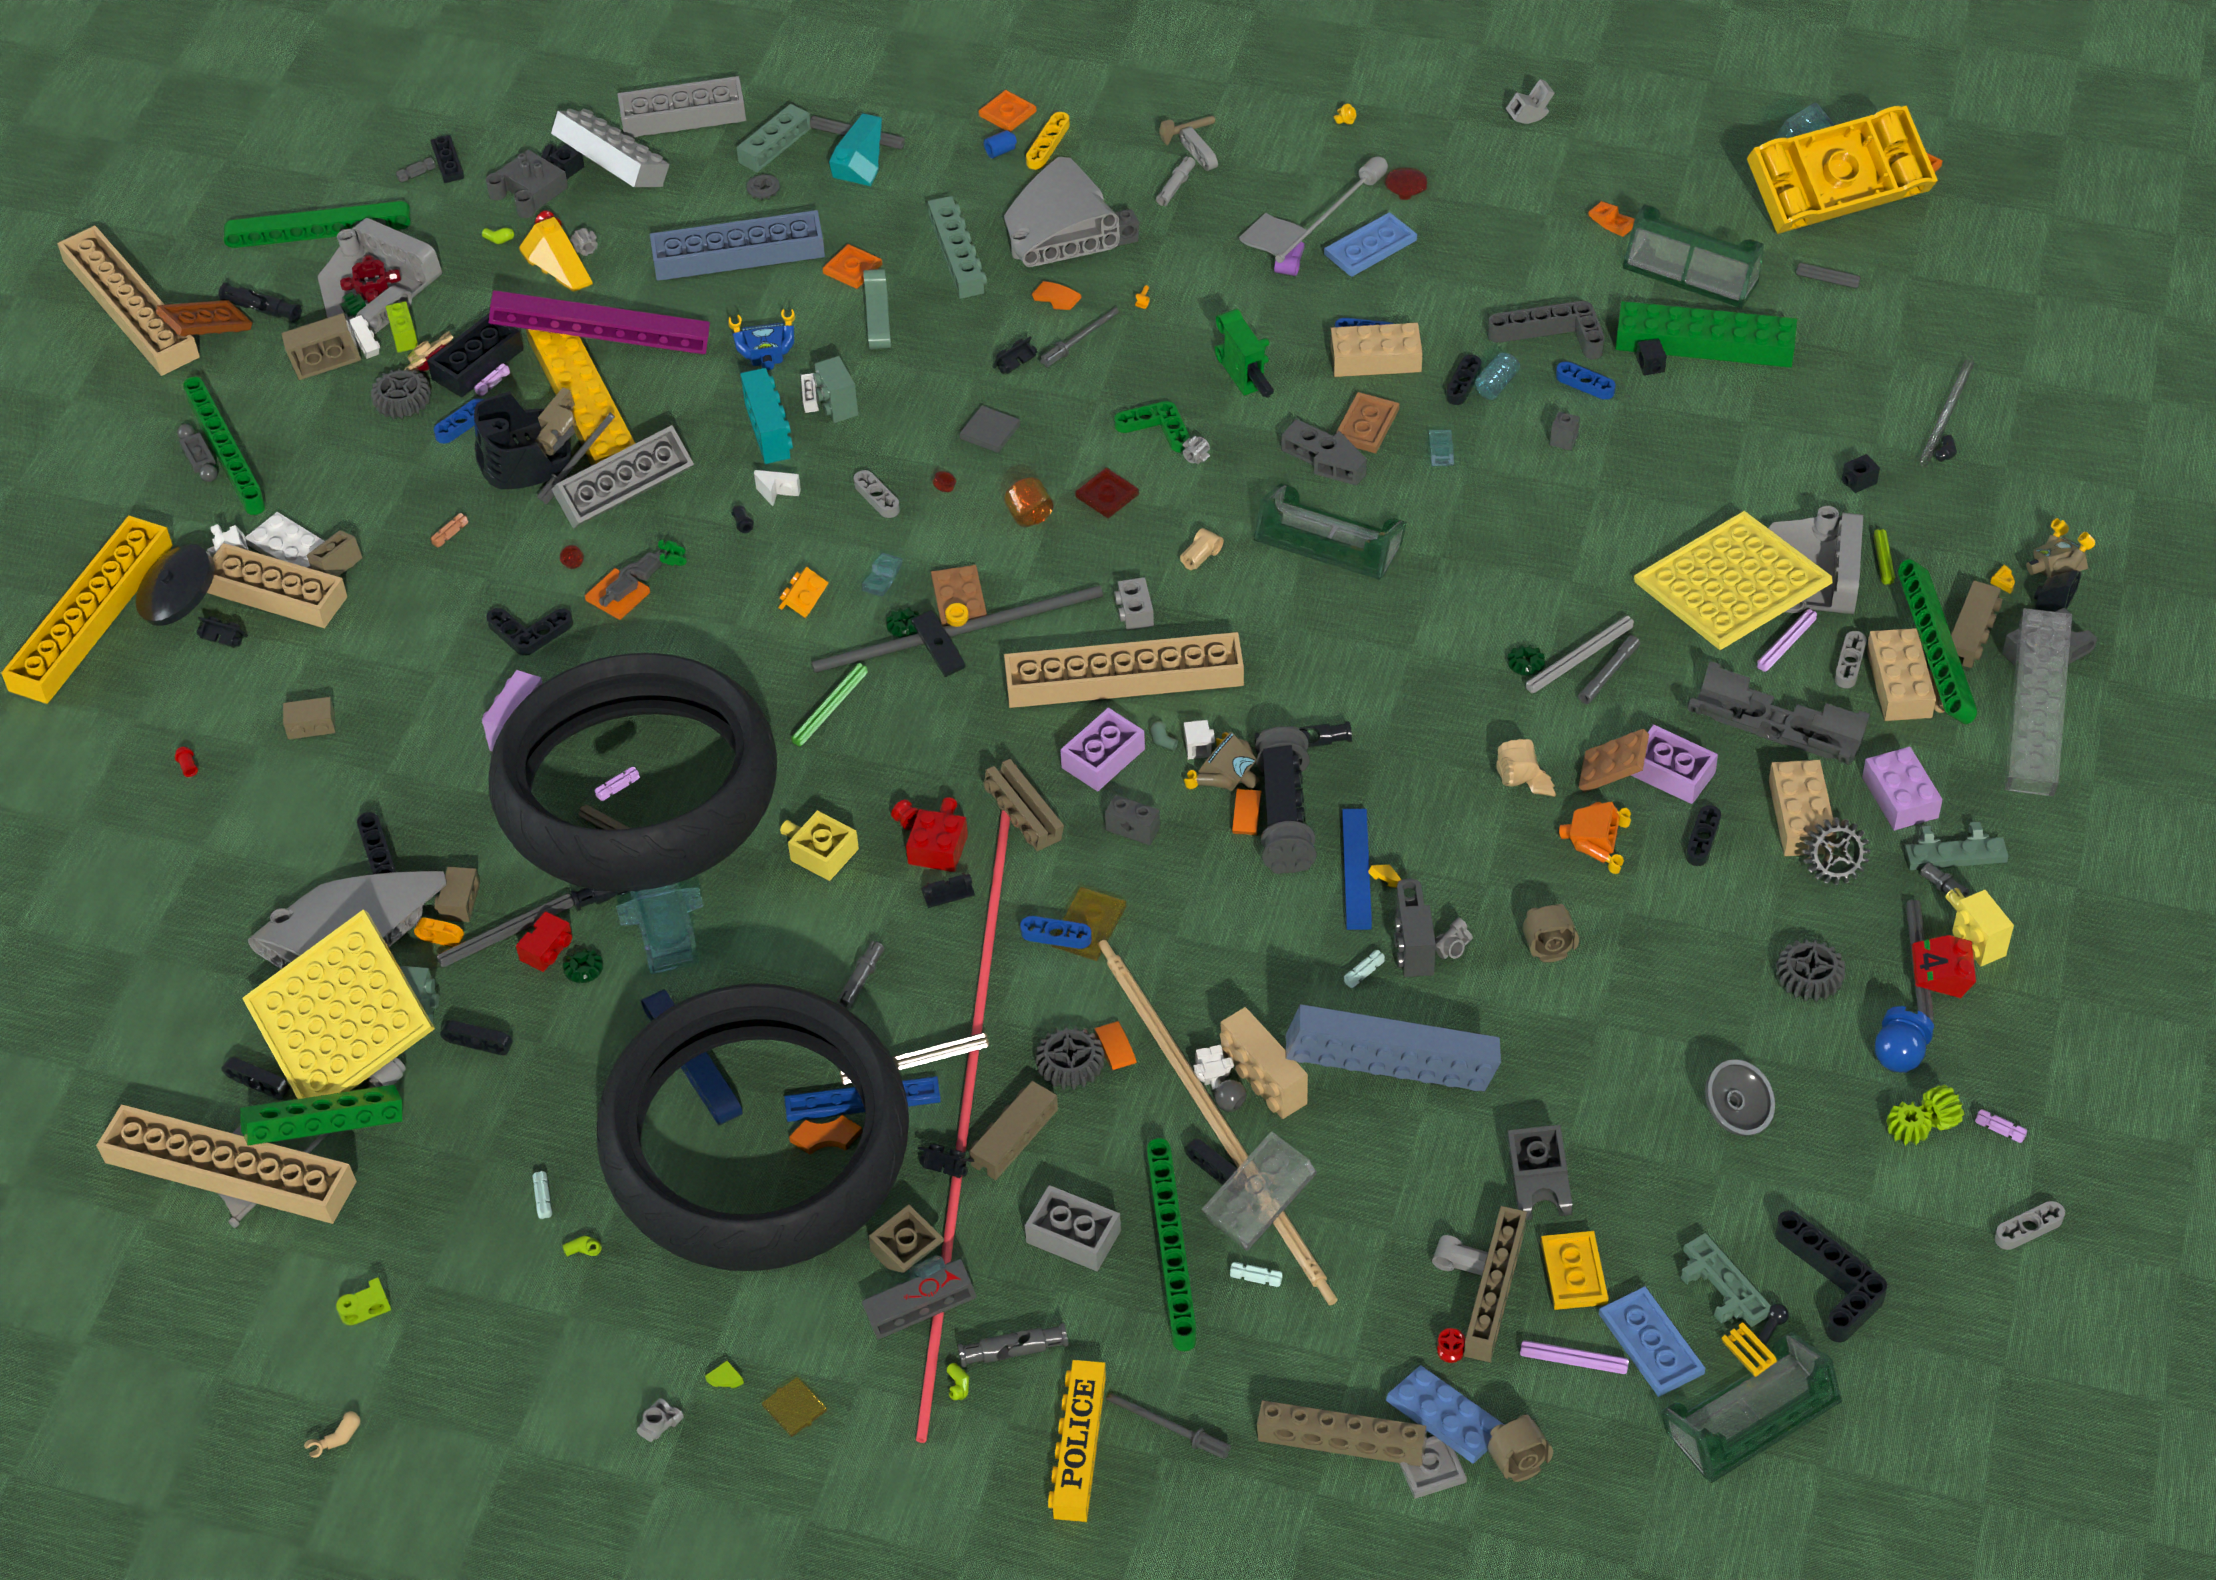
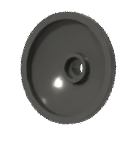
(1750, 1097)

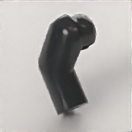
(1948, 449)

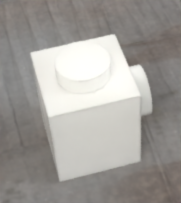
(1198, 739)

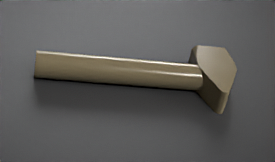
(1168, 129)

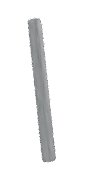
(1579, 654)

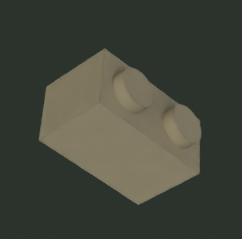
(335, 554)
(309, 718)
(459, 894)

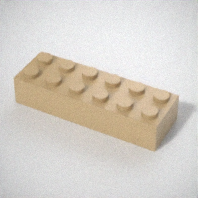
(276, 586)

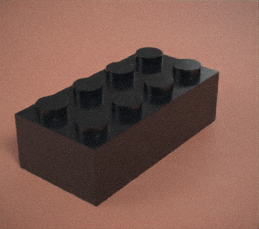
(474, 355)

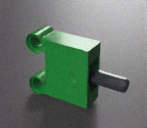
(1242, 354)

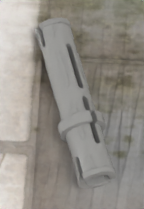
(1180, 175)

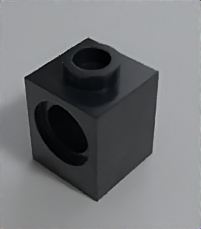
(568, 160)
(1651, 357)
(1860, 473)

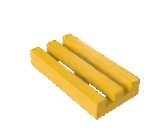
(1737, 1335)

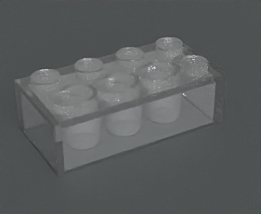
(1259, 1191)

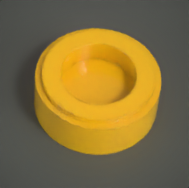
(956, 614)

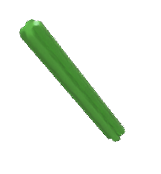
(829, 704)

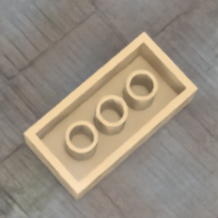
(1376, 349)
(1901, 674)
(1799, 803)
(1264, 1063)

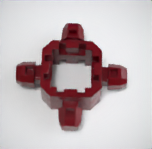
(370, 268)

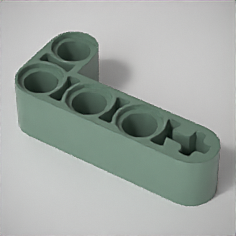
(877, 309)

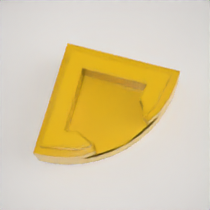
(2004, 579)
(1385, 873)

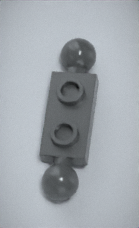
(197, 452)

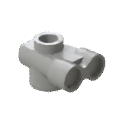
(1454, 940)
(658, 1419)

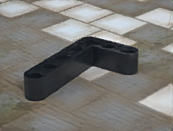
(375, 844)
(1837, 1271)

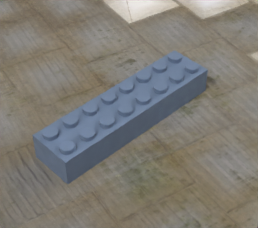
(737, 245)
(1392, 1048)

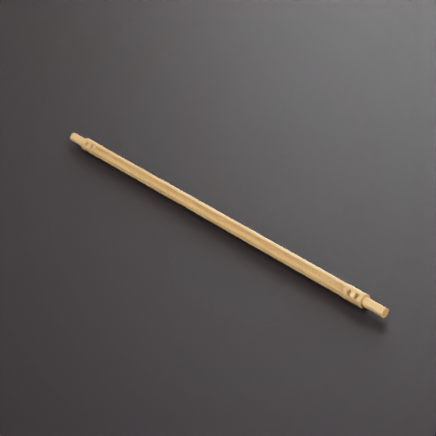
(1211, 1112)

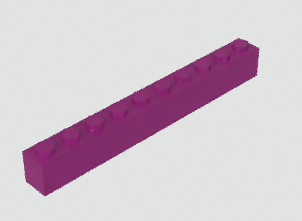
(599, 322)

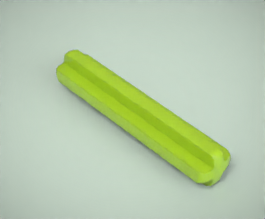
(1884, 556)

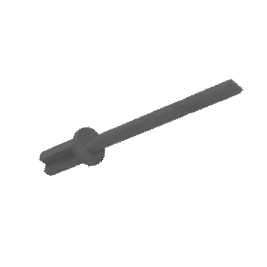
(1061, 349)
(546, 493)
(1199, 1439)

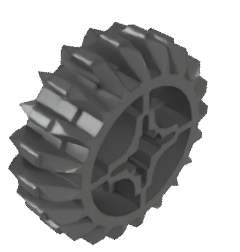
(400, 393)
(1842, 842)
(1826, 974)
(1055, 1063)

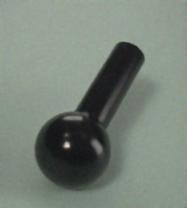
(1777, 1316)

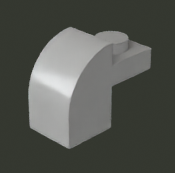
(1533, 107)

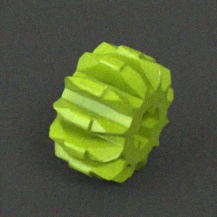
(1943, 1107)
(1909, 1123)

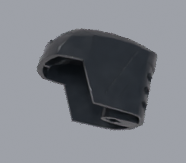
(521, 464)

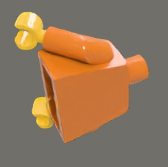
(1595, 832)

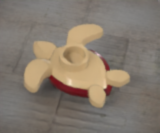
(425, 350)

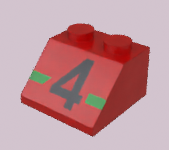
(1944, 965)

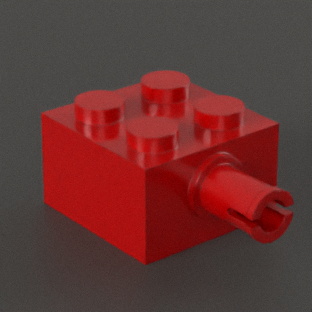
(937, 838)

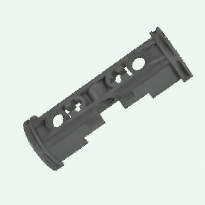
(1800, 729)

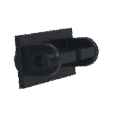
(1008, 360)
(213, 628)
(949, 891)
(954, 1162)

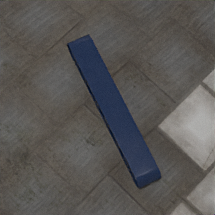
(700, 1070)

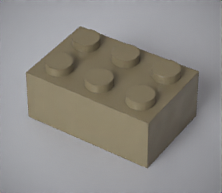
(321, 346)

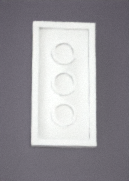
(283, 540)

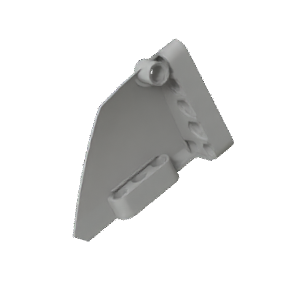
(1060, 210)
(397, 250)
(1834, 546)
(389, 898)

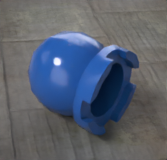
(1903, 1039)

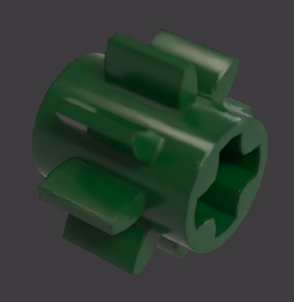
(352, 304)

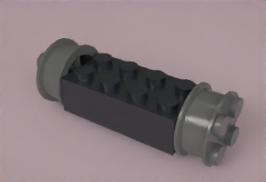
(1287, 839)

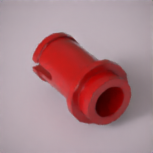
(184, 757)

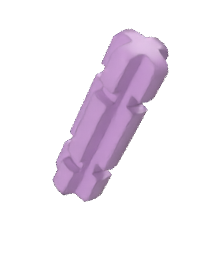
(492, 379)
(617, 783)
(2001, 1125)

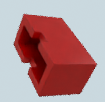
(545, 942)

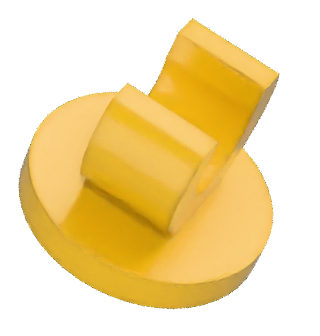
(1346, 114)

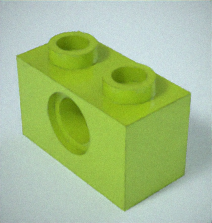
(401, 326)

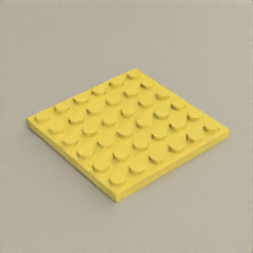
(1732, 580)
(338, 1011)

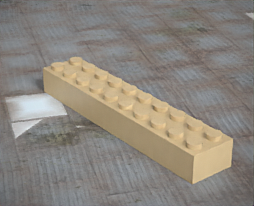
(126, 299)
(1124, 670)
(226, 1164)

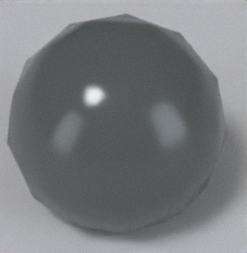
(1230, 1095)

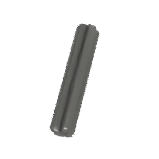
(1828, 275)

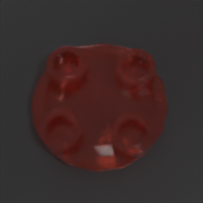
(1406, 182)

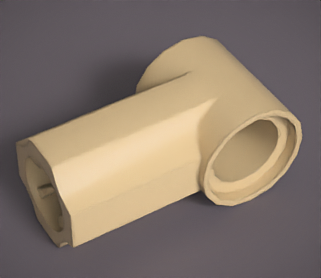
(1204, 545)

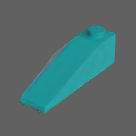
(858, 152)

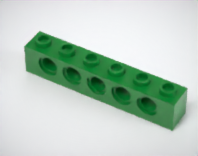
(320, 1114)

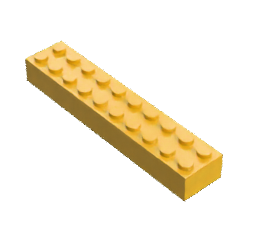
(570, 367)
(86, 610)

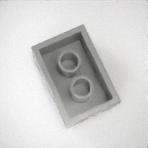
(1073, 1228)

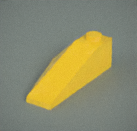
(554, 254)

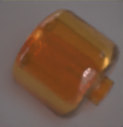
(1028, 502)

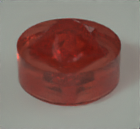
(944, 481)
(571, 557)

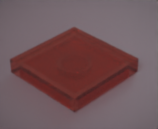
(1107, 493)

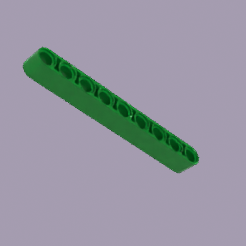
(312, 224)
(224, 446)
(1937, 642)
(1171, 1253)

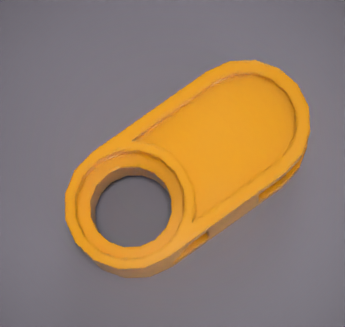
(438, 932)

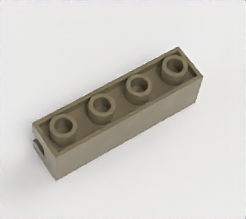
(1974, 621)
(1023, 805)
(1013, 1129)

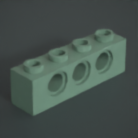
(773, 138)

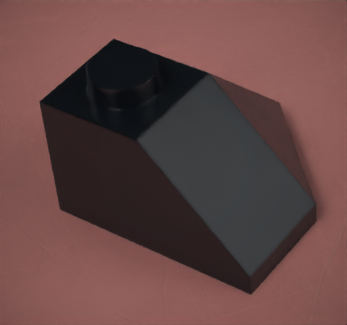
(2057, 591)

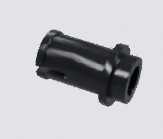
(743, 522)

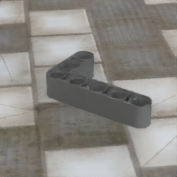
(1551, 320)

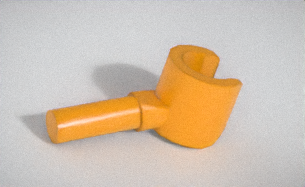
(1142, 299)

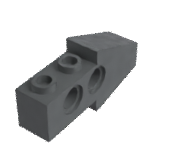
(1331, 455)

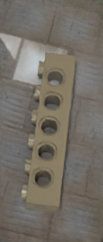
(1495, 1284)
(1341, 1433)

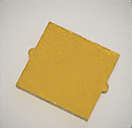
(794, 1406)

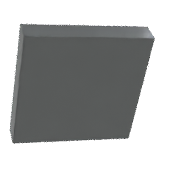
(990, 429)

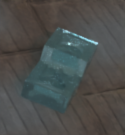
(1441, 448)
(883, 574)
(926, 1267)

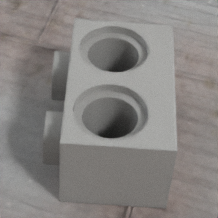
(1135, 604)

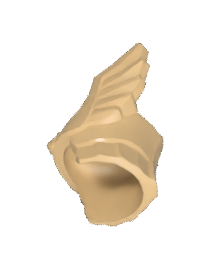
(1519, 764)

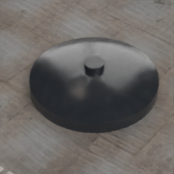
(175, 584)

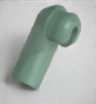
(1160, 737)

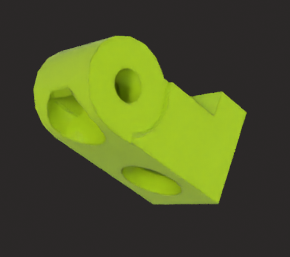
(363, 1304)

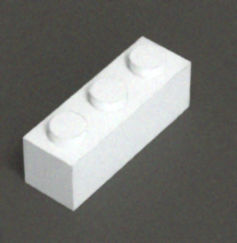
(364, 336)
(809, 394)

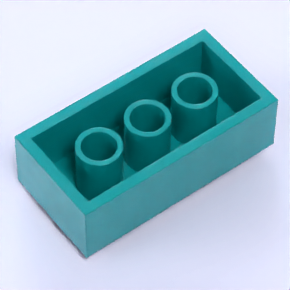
(766, 415)

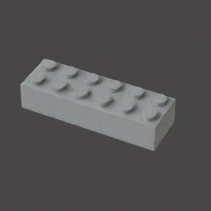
(682, 107)
(610, 148)
(622, 476)

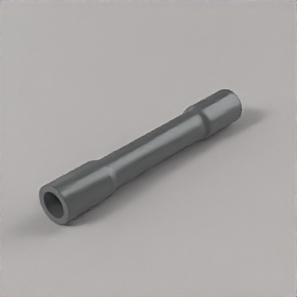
(1595, 685)

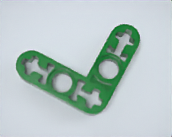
(1158, 417)

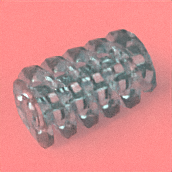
(1497, 375)

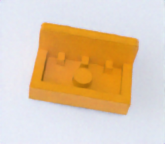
(804, 592)

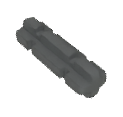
(415, 169)

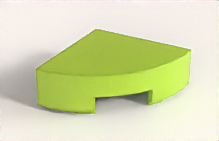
(724, 1376)

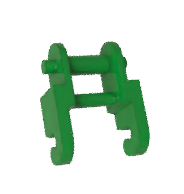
(676, 556)

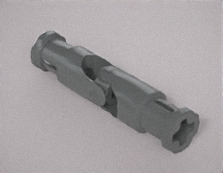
(993, 1349)

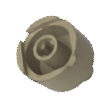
(1550, 932)
(1519, 1448)

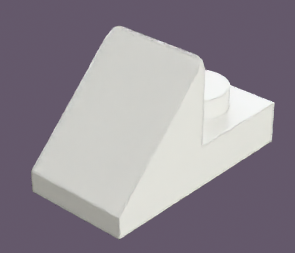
(775, 483)

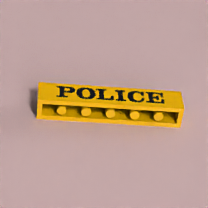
(1079, 1441)

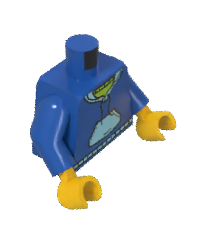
(764, 343)

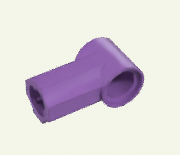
(1291, 264)

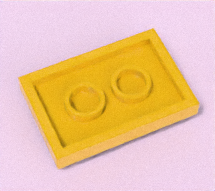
(1574, 1270)

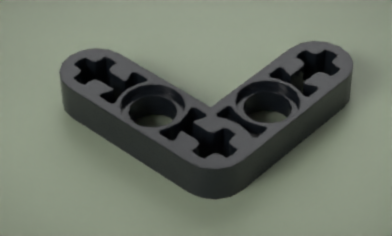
(528, 640)

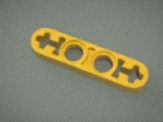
(1047, 140)

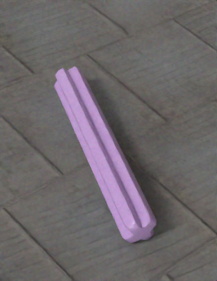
(1786, 640)
(1574, 1357)

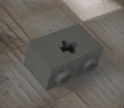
(1132, 820)

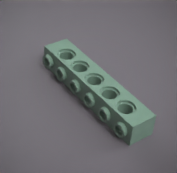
(956, 247)

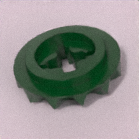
(896, 626)
(1520, 665)
(584, 973)

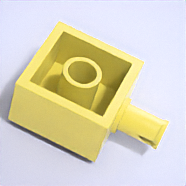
(821, 844)
(1982, 923)

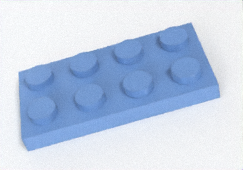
(1370, 244)
(1652, 1341)
(1444, 1413)

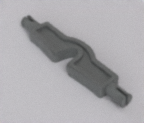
(626, 582)

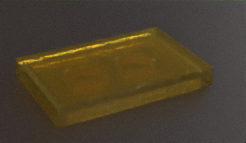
(1099, 913)

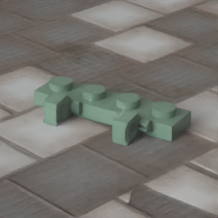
(1974, 850)
(1739, 1294)

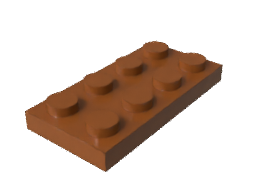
(203, 317)

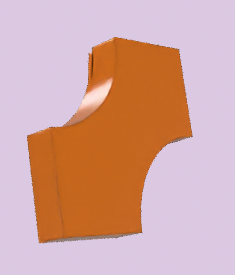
(814, 1136)

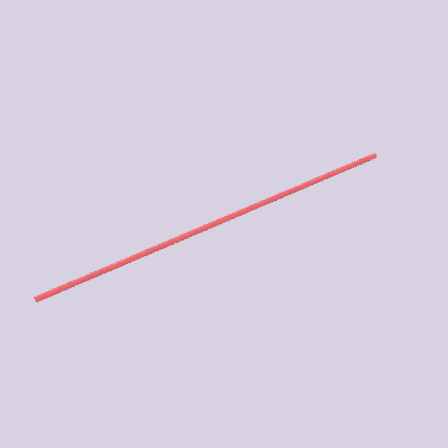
(951, 1217)

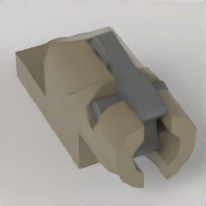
(556, 422)

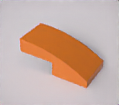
(1609, 218)
(1059, 295)
(1246, 812)
(1115, 1045)

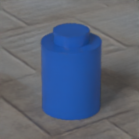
(1000, 144)

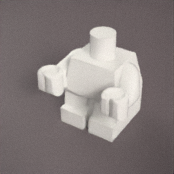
(232, 537)
(1211, 1066)

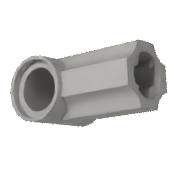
(1452, 1254)

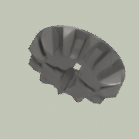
(755, 186)

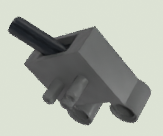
(530, 179)

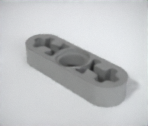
(1198, 148)
(878, 502)
(1848, 651)
(2025, 1235)

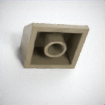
(903, 1240)

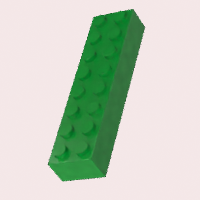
(1708, 333)

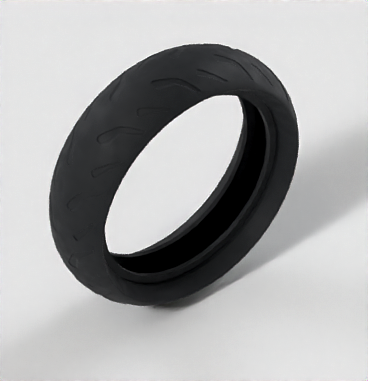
(647, 854)
(772, 1237)

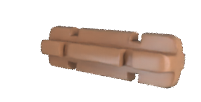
(449, 530)

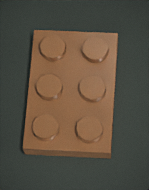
(1368, 421)
(958, 586)
(1614, 760)

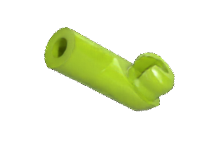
(499, 236)
(583, 1245)
(961, 1379)

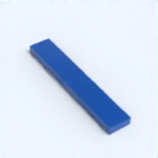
(1356, 869)
(848, 1100)

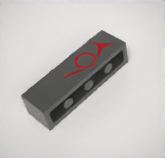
(918, 1299)

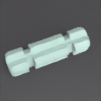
(1364, 968)
(542, 1195)
(1256, 1274)

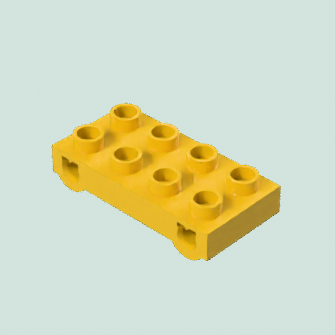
(1841, 169)

